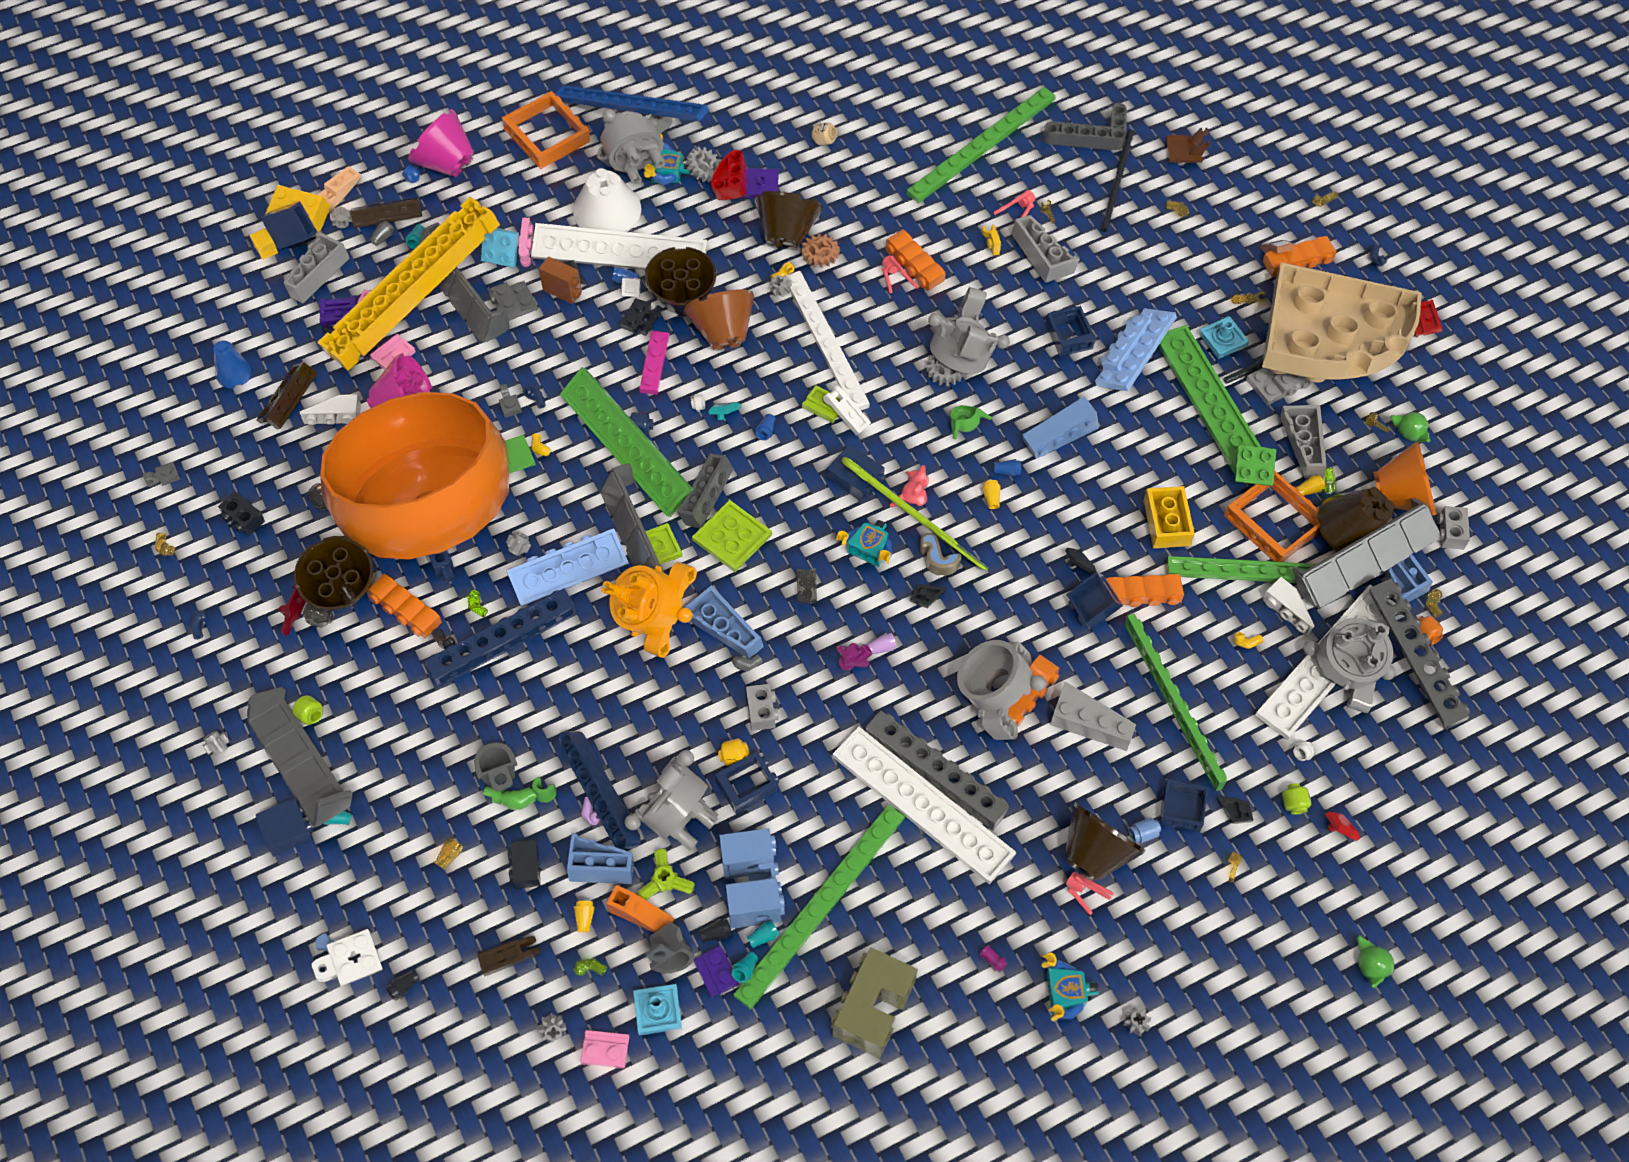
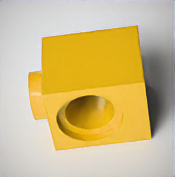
(263, 244)

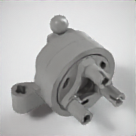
(632, 142)
(1355, 657)
(675, 803)

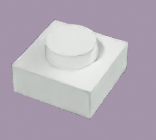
(631, 287)

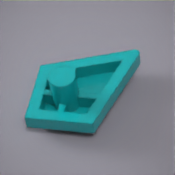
(724, 408)

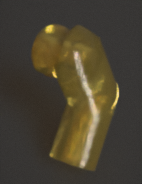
(1321, 201)
(1179, 207)
(163, 547)
(1432, 602)

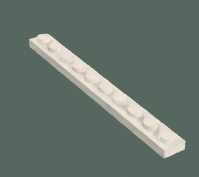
(826, 340)

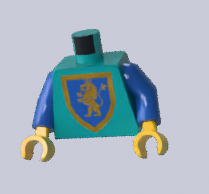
(671, 170)
(868, 543)
(1066, 988)

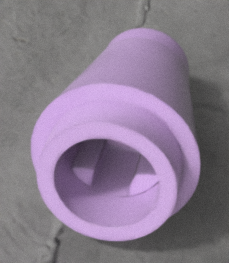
(882, 644)

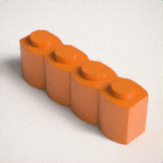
(1305, 254)
(915, 260)
(1148, 589)
(406, 607)
(1041, 667)

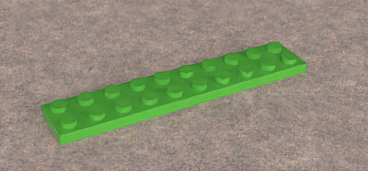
(1207, 393)
(626, 442)

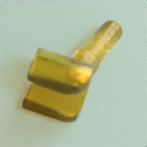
(1047, 209)
(1371, 420)
(1234, 859)

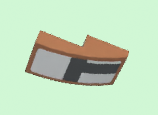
(1277, 246)

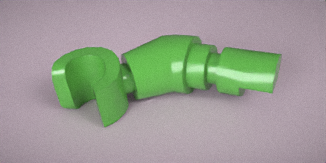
(520, 799)

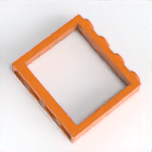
(556, 151)
(1257, 534)

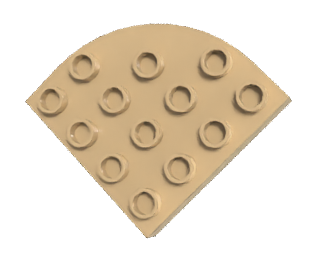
(1336, 325)

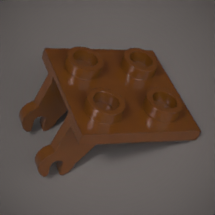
(1187, 147)

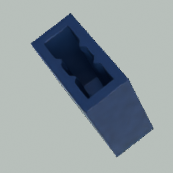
(289, 225)
(849, 480)

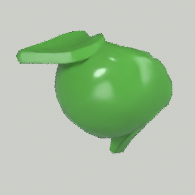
(966, 419)
(1412, 426)
(1374, 962)

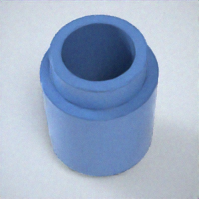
(1144, 830)

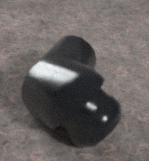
(441, 639)

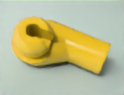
(786, 269)

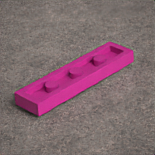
(654, 362)

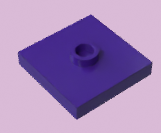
(761, 180)

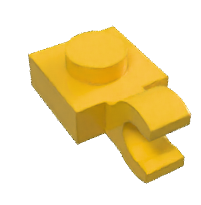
(993, 242)

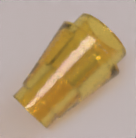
(448, 853)

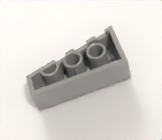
(1042, 250)
(315, 267)
(1306, 437)
(1091, 719)

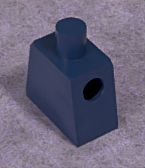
(442, 565)

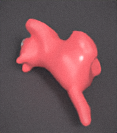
(914, 490)

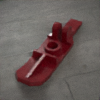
(291, 611)

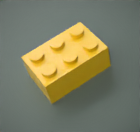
(314, 205)
(1168, 517)

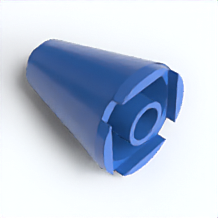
(230, 365)

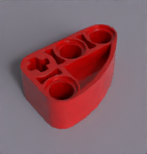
(730, 177)

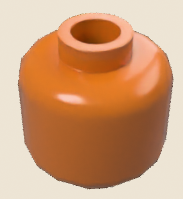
(1432, 628)

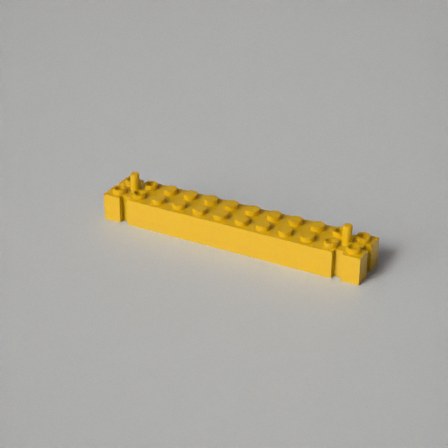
(408, 283)

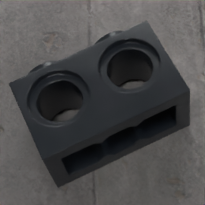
(242, 512)

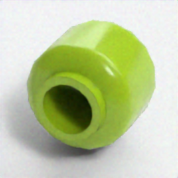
(308, 710)
(1296, 799)

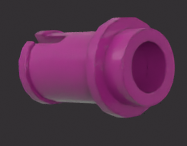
(993, 959)

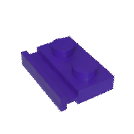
(715, 971)

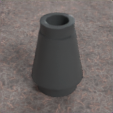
(382, 232)

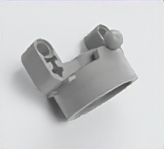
(962, 340)
(980, 671)

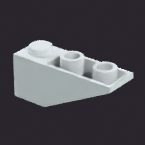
(334, 410)
(1288, 603)

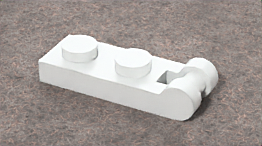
(847, 410)

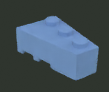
(1410, 578)
(598, 863)

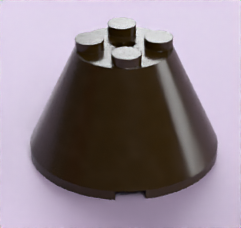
(786, 217)
(680, 277)
(1353, 515)
(333, 573)
(1097, 845)

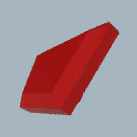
(1342, 825)

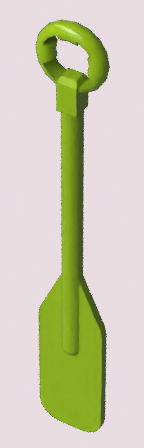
(910, 510)

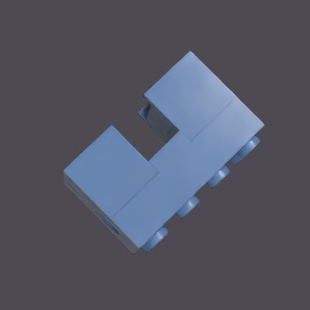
(760, 898)

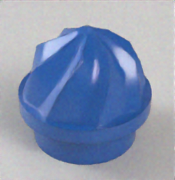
(411, 174)

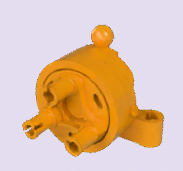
(651, 602)

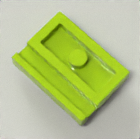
(817, 405)

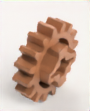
(820, 250)

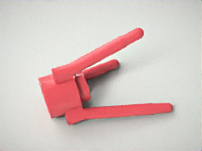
(1023, 200)
(892, 266)
(1079, 883)

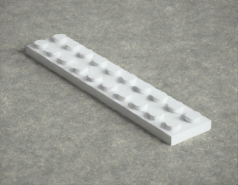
(604, 246)
(1307, 684)
(924, 805)

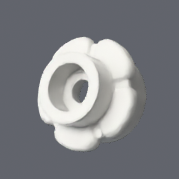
(698, 402)

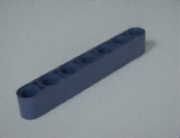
(598, 789)

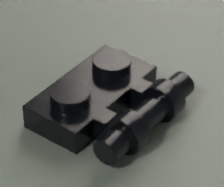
(636, 315)

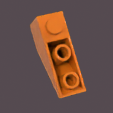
(637, 910)

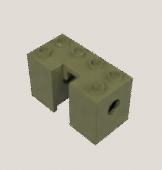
(880, 979)

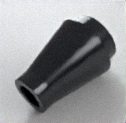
(716, 931)
(401, 986)

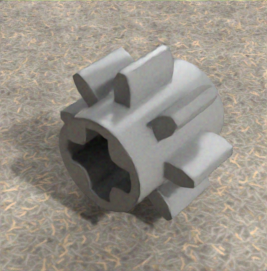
(340, 217)
(780, 285)
(518, 543)
(215, 743)
(1133, 1025)
(552, 1027)

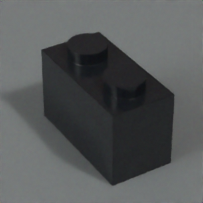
(525, 864)

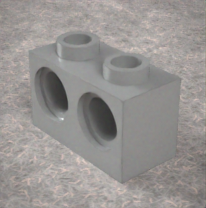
(1457, 527)
(759, 707)

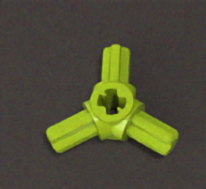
(664, 870)

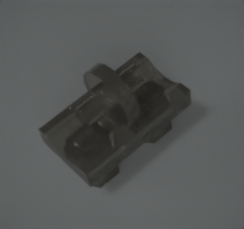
(806, 586)

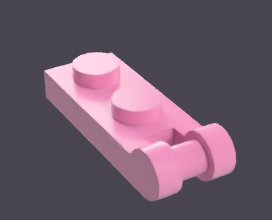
(525, 244)

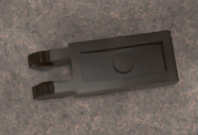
(507, 955)

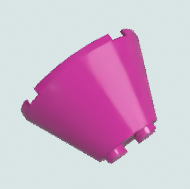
(443, 146)
(399, 379)

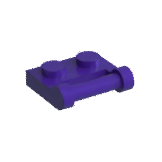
(331, 310)

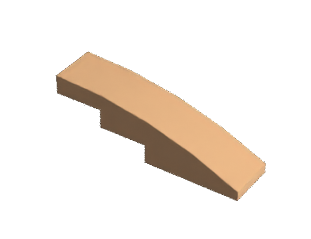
(339, 186)

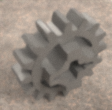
(703, 164)
(942, 373)

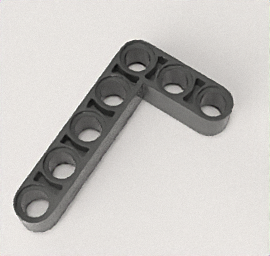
(1090, 135)

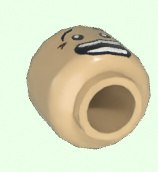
(824, 133)

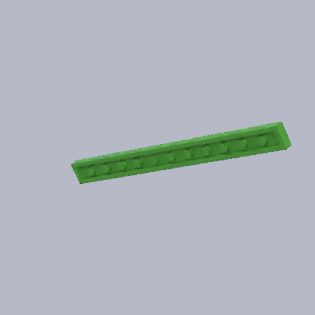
(980, 145)
(819, 907)

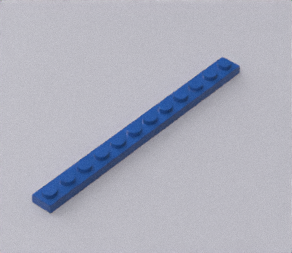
(633, 103)

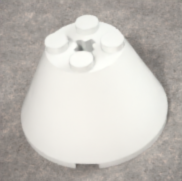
(607, 203)

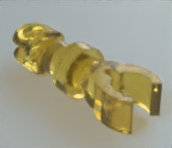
(1237, 299)

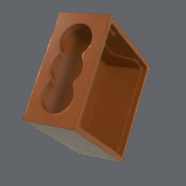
(560, 280)

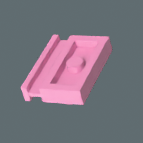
(393, 347)
(605, 1049)

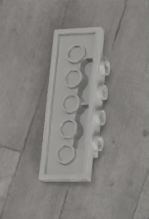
(1276, 386)

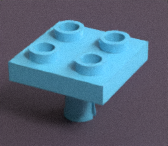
(500, 247)
(1224, 337)
(657, 1009)

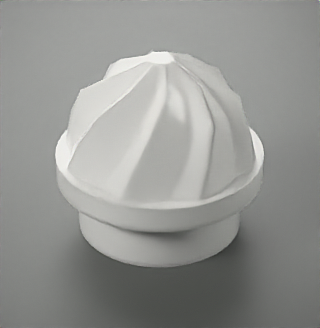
(1303, 750)

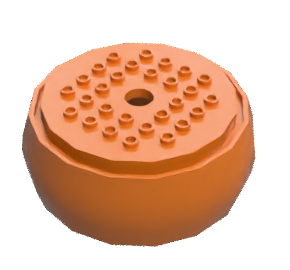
(415, 475)

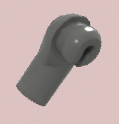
(746, 664)

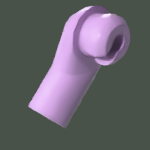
(588, 813)

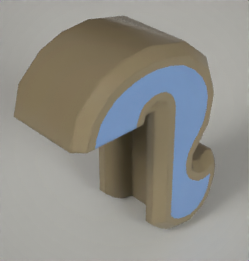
(934, 560)

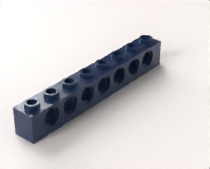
(496, 646)

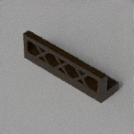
(386, 211)
(287, 395)

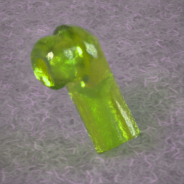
(1330, 481)
(474, 603)
(589, 964)

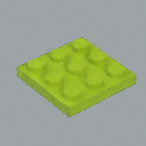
(732, 536)

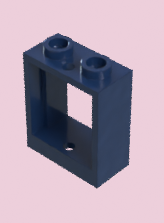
(1075, 344)
(737, 804)

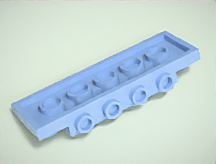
(1134, 348)
(567, 566)

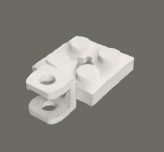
(339, 965)

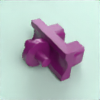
(854, 656)

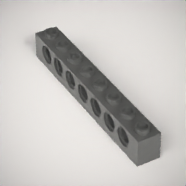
(1448, 717)
(939, 779)

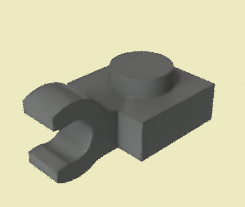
(509, 404)
(165, 474)

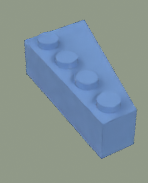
(1062, 428)
(721, 621)

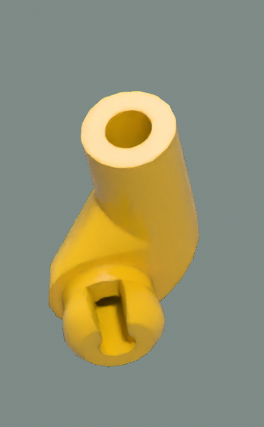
(538, 447)
(1245, 642)

